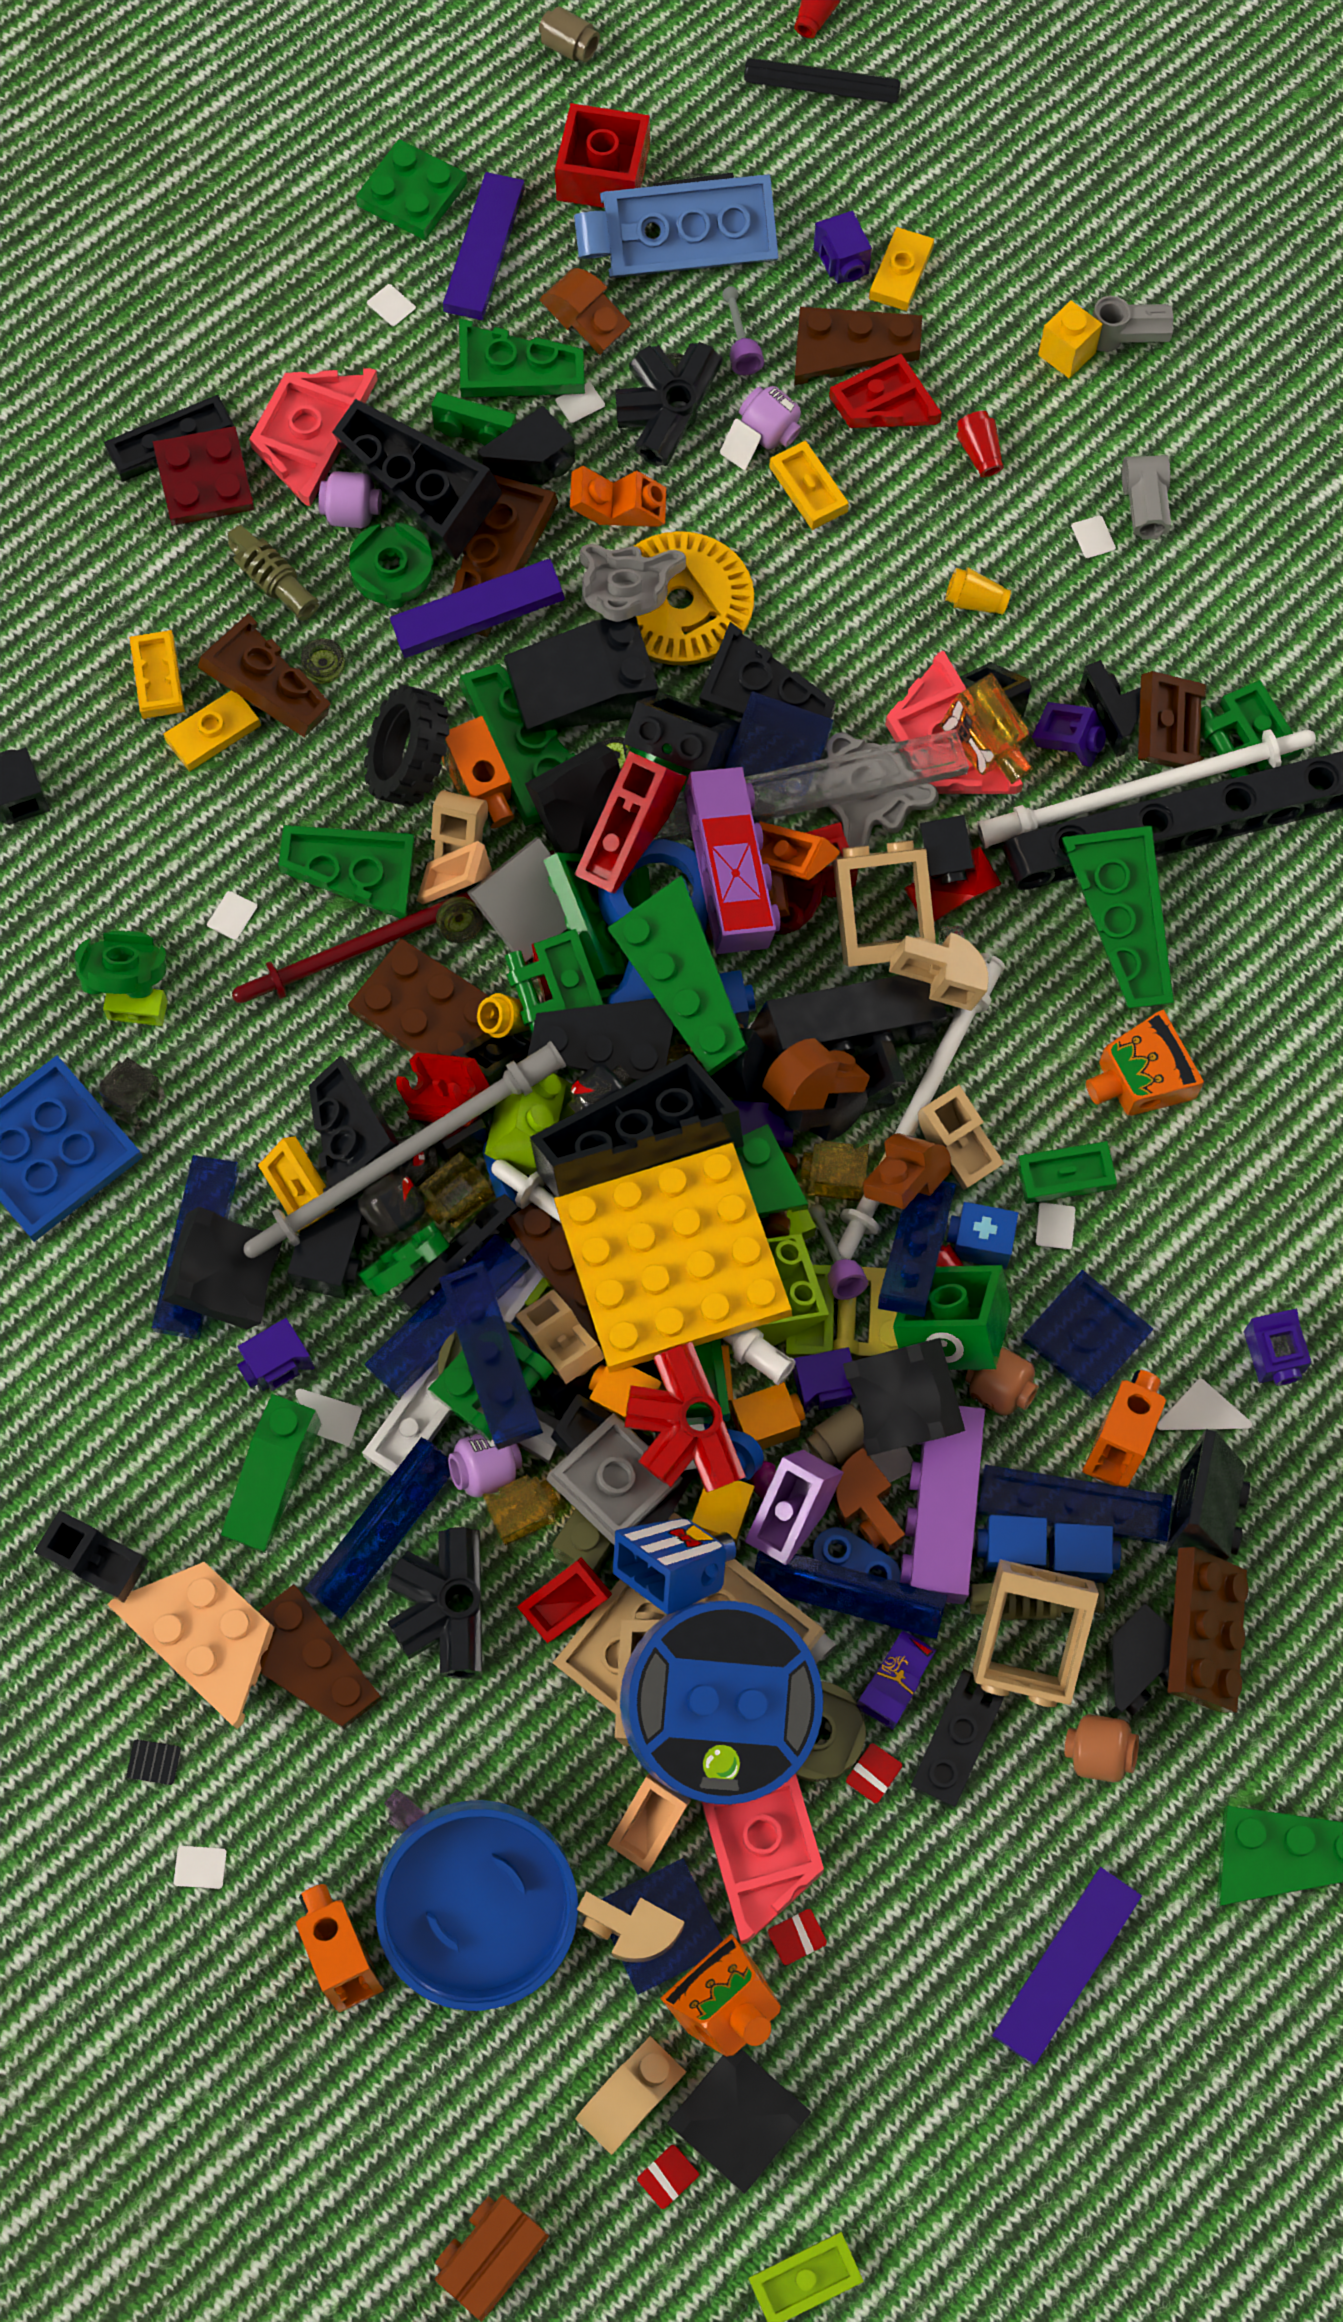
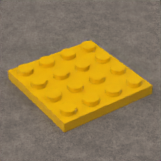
(672, 1257)

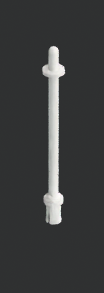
(1026, 820)
(861, 1220)
(746, 1345)

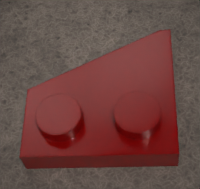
(885, 397)

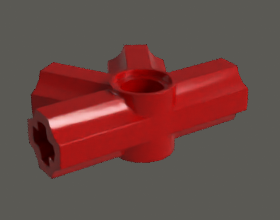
(666, 1413)

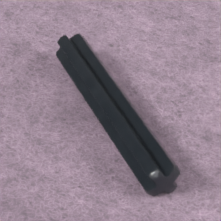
(822, 80)

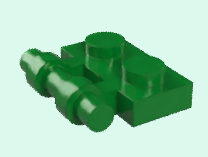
(1249, 713)
(566, 972)

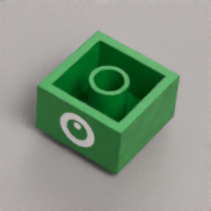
(968, 1314)

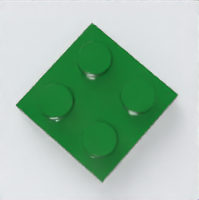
(411, 189)

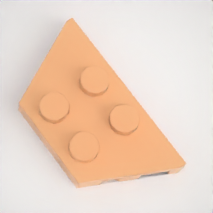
(202, 1633)

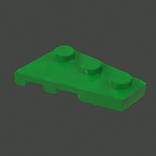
(512, 366)
(352, 863)
(582, 912)
(1276, 1854)

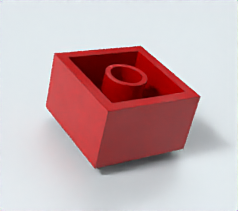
(600, 153)

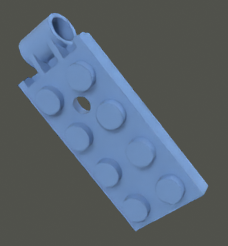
(698, 224)

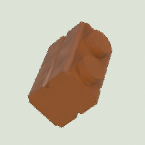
(491, 2255)

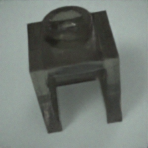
(126, 1088)

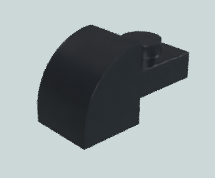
(747, 1072)
(830, 1122)
(91, 1556)

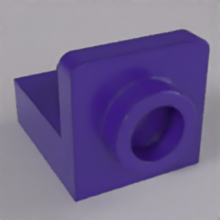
(1071, 730)

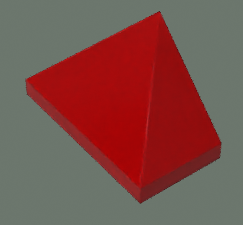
(953, 896)
(564, 1600)

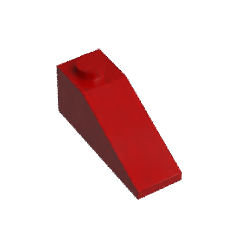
(629, 821)

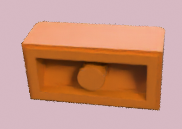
(795, 851)

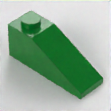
(270, 1471)

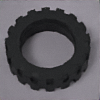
(406, 778)

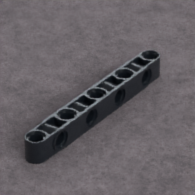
(1189, 816)

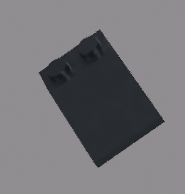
(581, 676)
(1209, 1499)

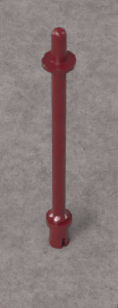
(279, 978)

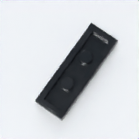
(134, 450)

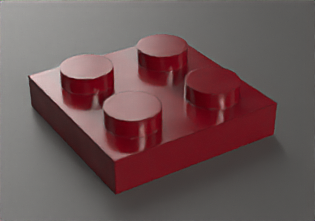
(203, 475)

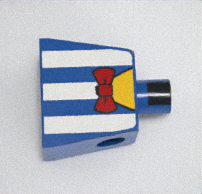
(672, 1562)

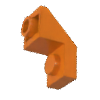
(627, 502)

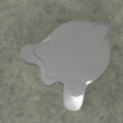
(625, 582)
(883, 809)

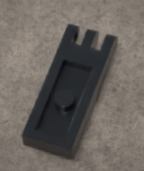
(956, 1743)

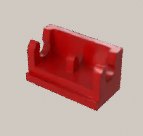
(441, 1085)

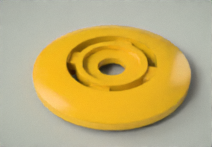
(718, 588)

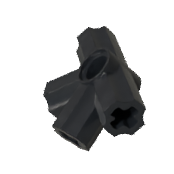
(661, 387)
(430, 1591)

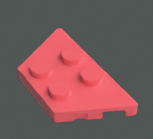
(299, 422)
(923, 712)
(764, 1854)

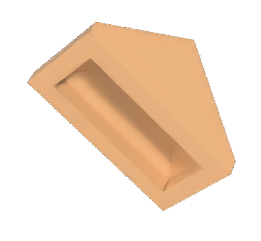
(454, 872)
(648, 1823)

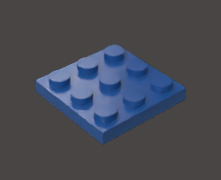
(56, 1148)

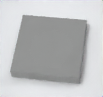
(520, 900)
(607, 1479)

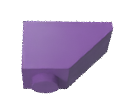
(793, 1505)

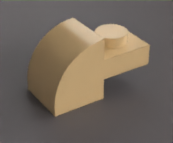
(457, 822)
(953, 969)
(956, 1125)
(559, 1337)
(641, 1936)
(630, 2095)

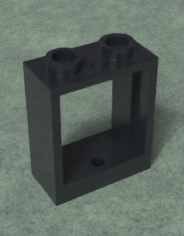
(697, 736)

